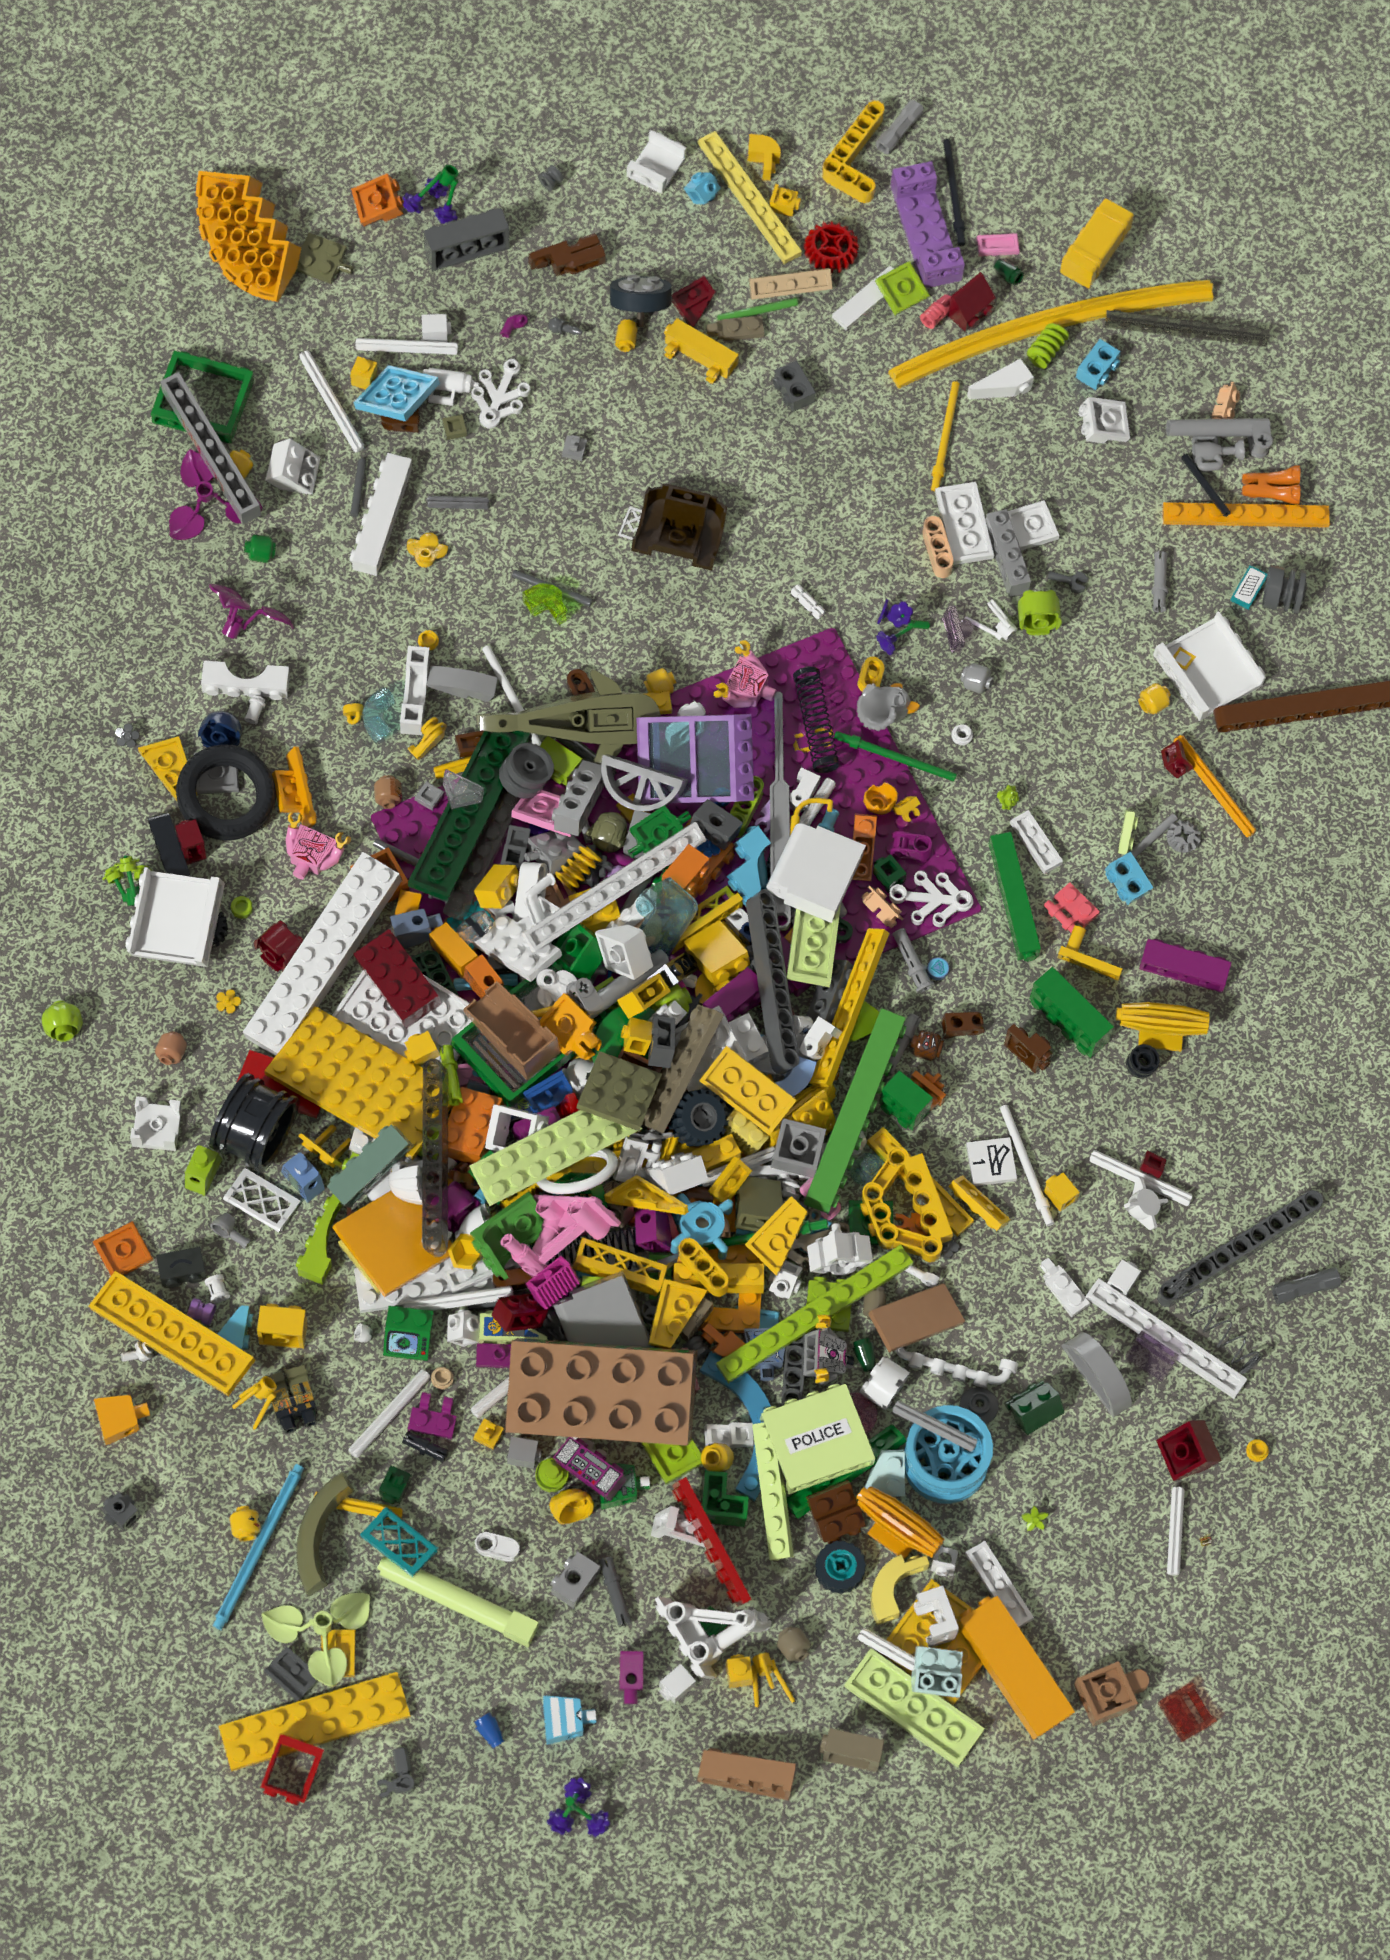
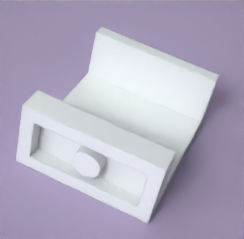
(657, 162)

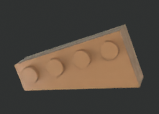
(747, 1773)

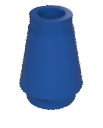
(489, 1729)

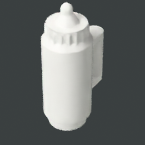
(450, 381)

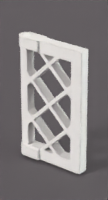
(235, 1188)

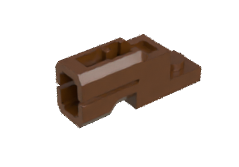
(569, 259)

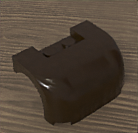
(681, 524)

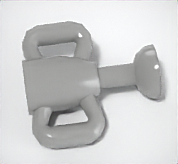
(1206, 451)

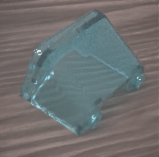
(666, 913)

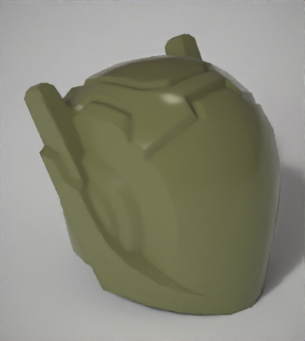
(609, 832)

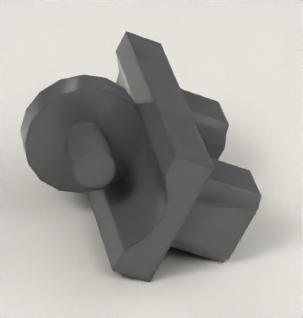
(602, 867)

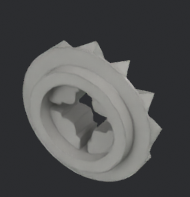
(1178, 843)

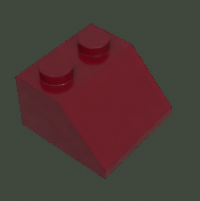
(972, 303)
(1188, 1449)

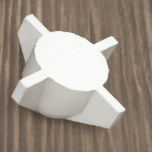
(1144, 1205)

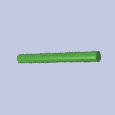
(759, 309)

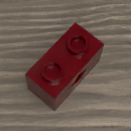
(191, 841)

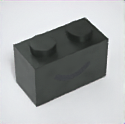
(181, 1267)

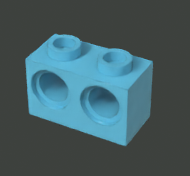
(1095, 363)
(1133, 876)

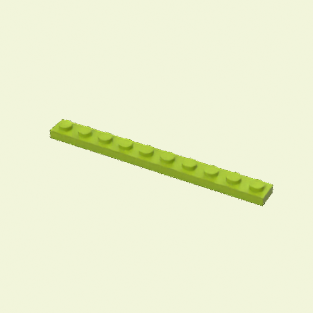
(806, 1318)

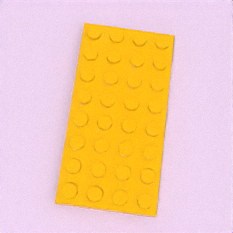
(353, 1077)

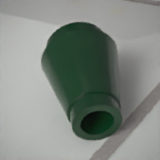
(1010, 272)
(865, 1353)

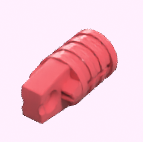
(936, 312)

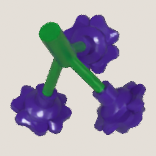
(577, 1791)

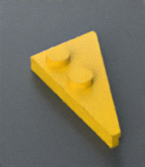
(643, 1194)

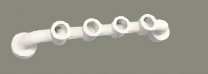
(959, 1372)

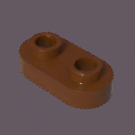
(582, 688)

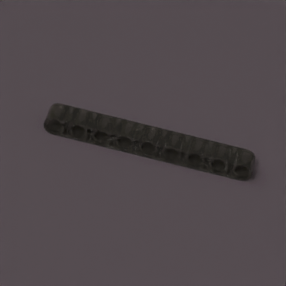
(440, 1166)

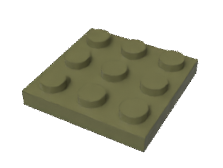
(619, 1091)

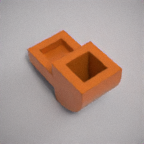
(724, 1344)

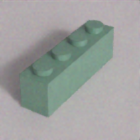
(370, 1165)

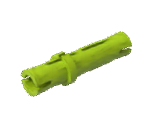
(448, 1060)

